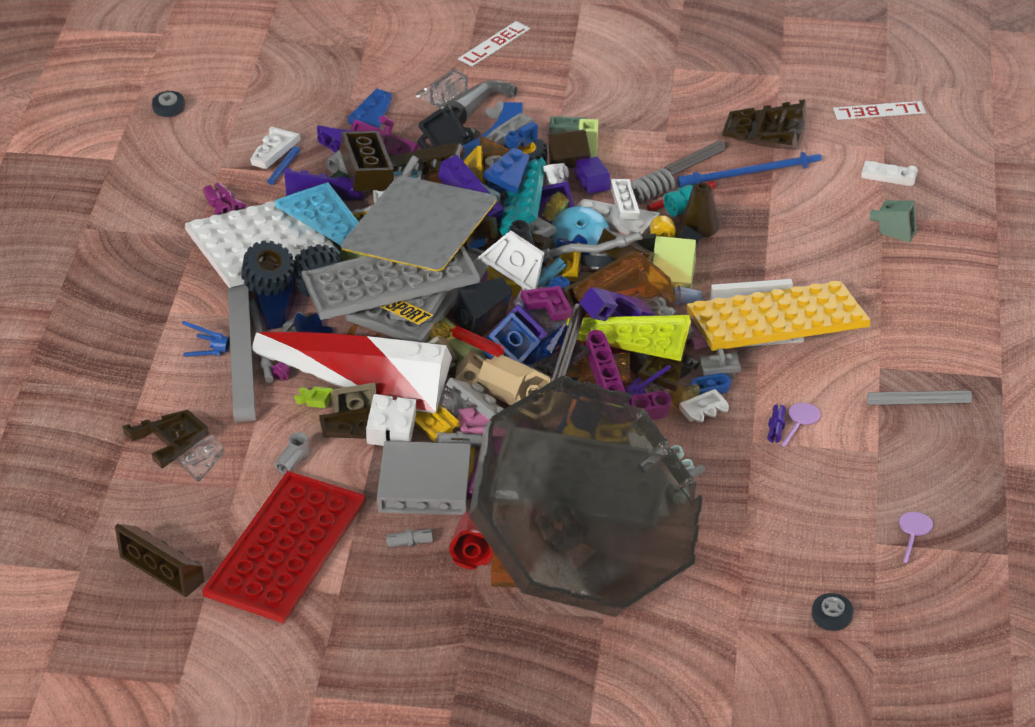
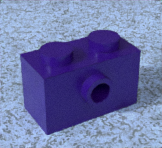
(592, 175)

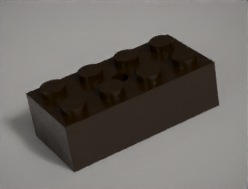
(366, 160)

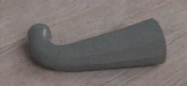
(470, 100)

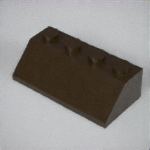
(159, 559)

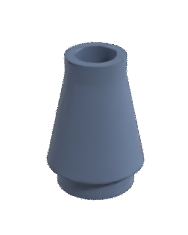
(686, 295)

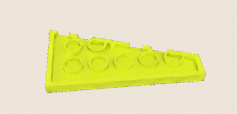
(643, 334)

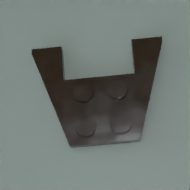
(176, 430)

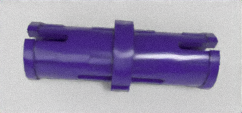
(776, 423)

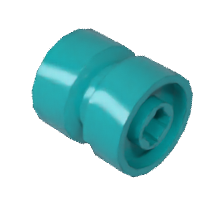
(676, 200)

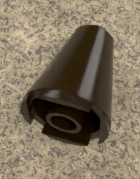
(701, 211)

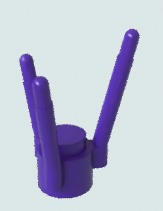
(636, 388)

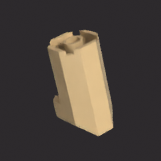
(510, 379)

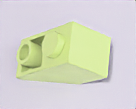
(591, 128)

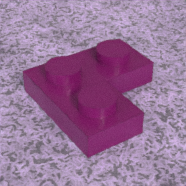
(550, 298)

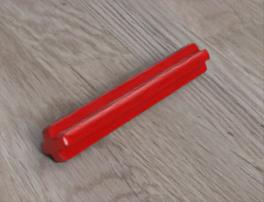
(477, 341)

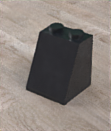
(482, 305)

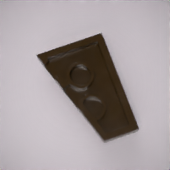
(667, 380)

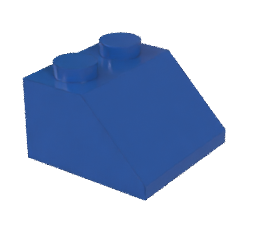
(514, 337)

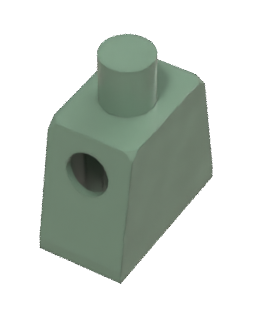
(896, 219)

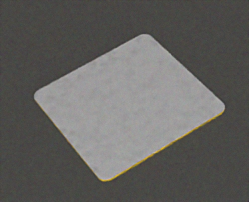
(419, 223)

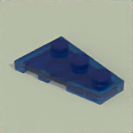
(547, 345)

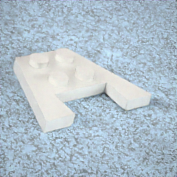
(515, 260)

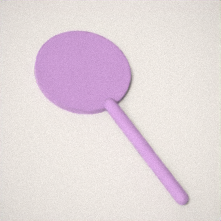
(802, 414)
(916, 525)

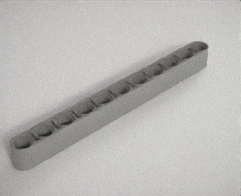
(241, 354)

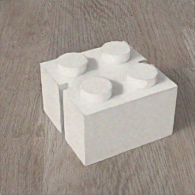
(390, 415)

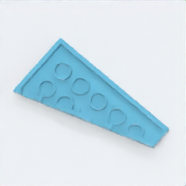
(320, 210)

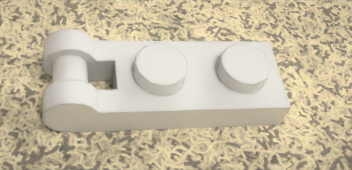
(556, 173)
(889, 173)

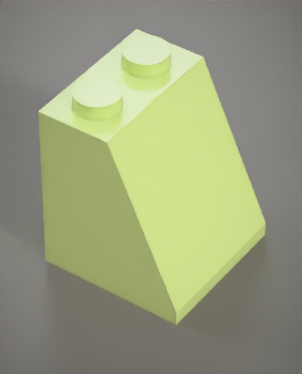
(676, 259)

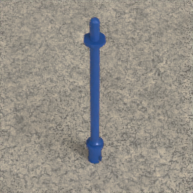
(696, 177)

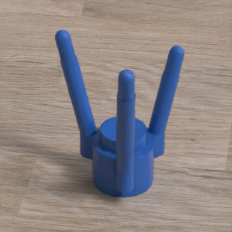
(217, 341)

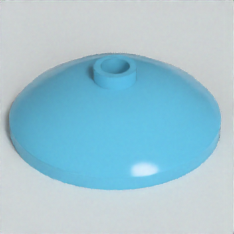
(568, 220)

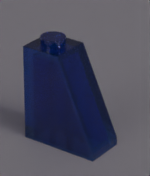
(276, 308)

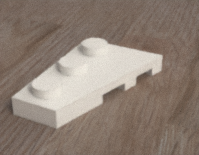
(274, 147)

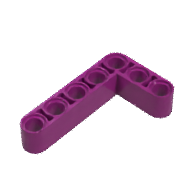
(600, 350)

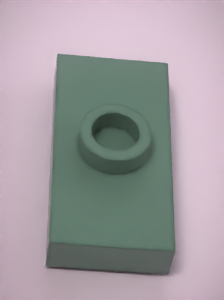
(564, 124)

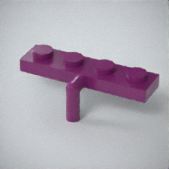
(393, 144)

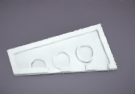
(611, 215)

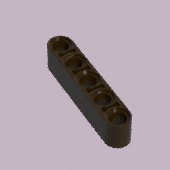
(429, 159)

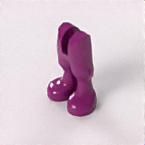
(220, 198)

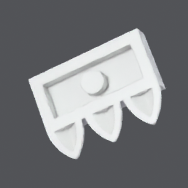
(703, 405)

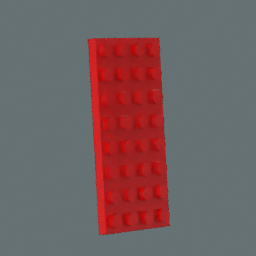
(284, 547)

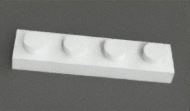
(624, 199)

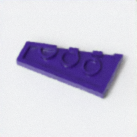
(303, 180)

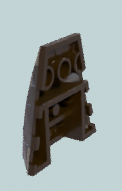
(768, 127)

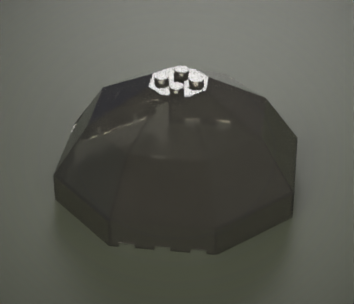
(576, 461)

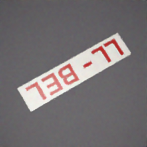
(493, 43)
(879, 110)

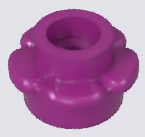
(281, 371)

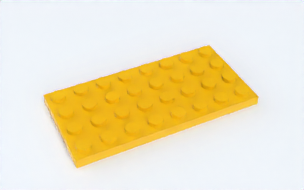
(777, 315)

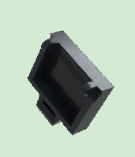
(442, 129)

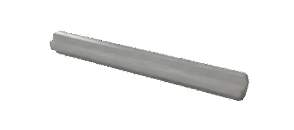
(918, 397)

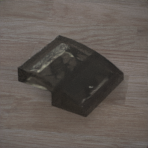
(548, 363)

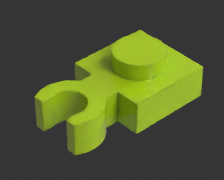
(317, 397)

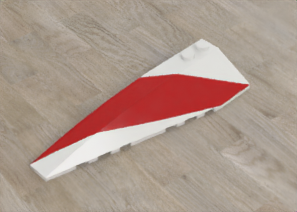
(345, 360)

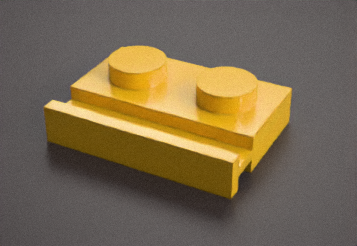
(432, 423)

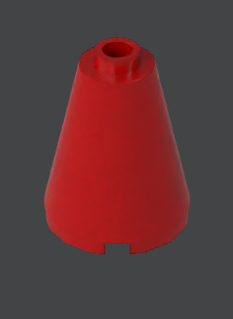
(468, 545)

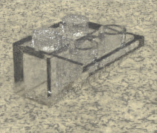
(444, 88)

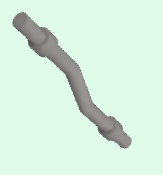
(620, 241)

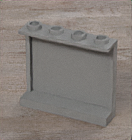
(424, 478)

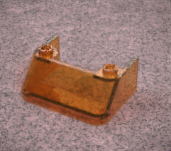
(628, 276)

